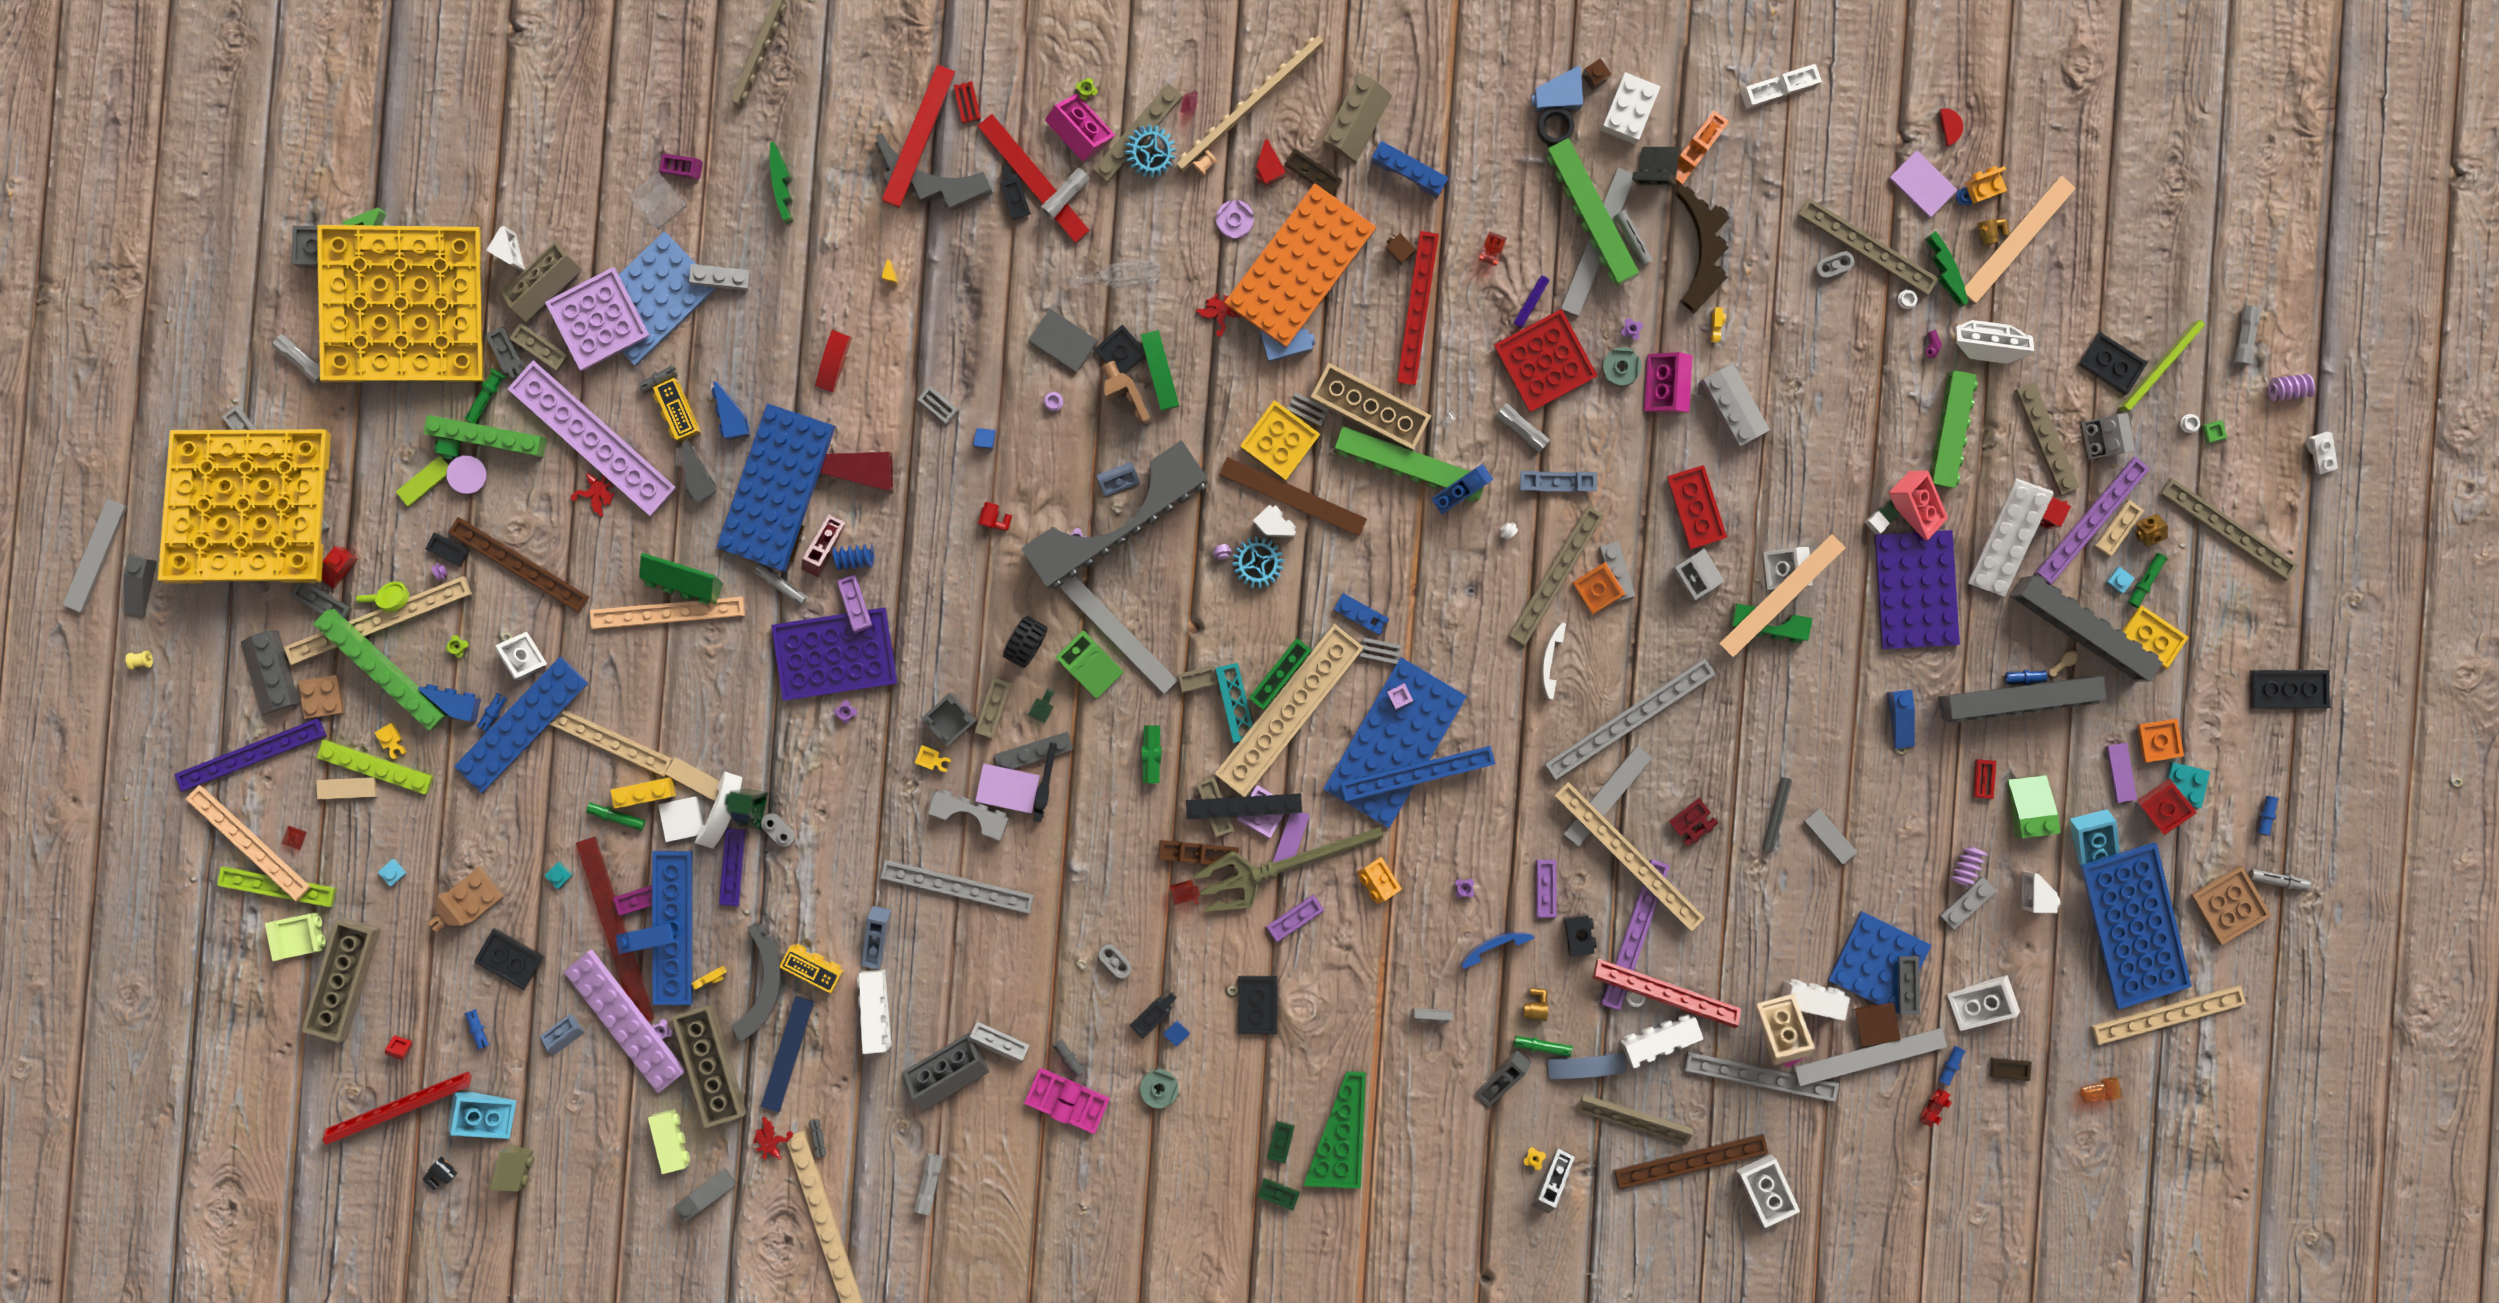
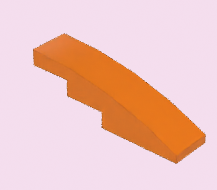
(1699, 145)

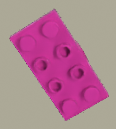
(1067, 1100)

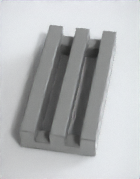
(1304, 399)
(949, 415)
(1395, 654)

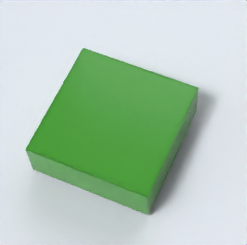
(2214, 431)

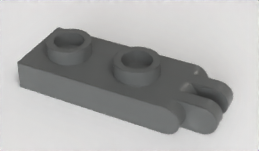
(505, 351)

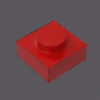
(398, 1047)

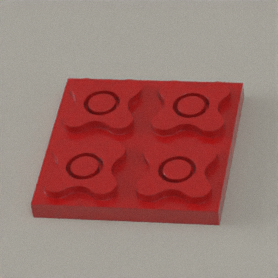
(1545, 360)

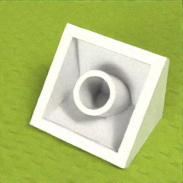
(507, 248)
(520, 656)

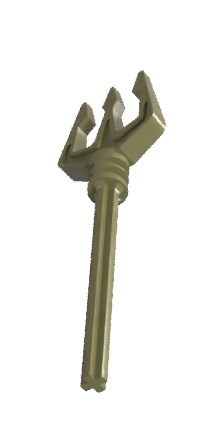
(1250, 876)

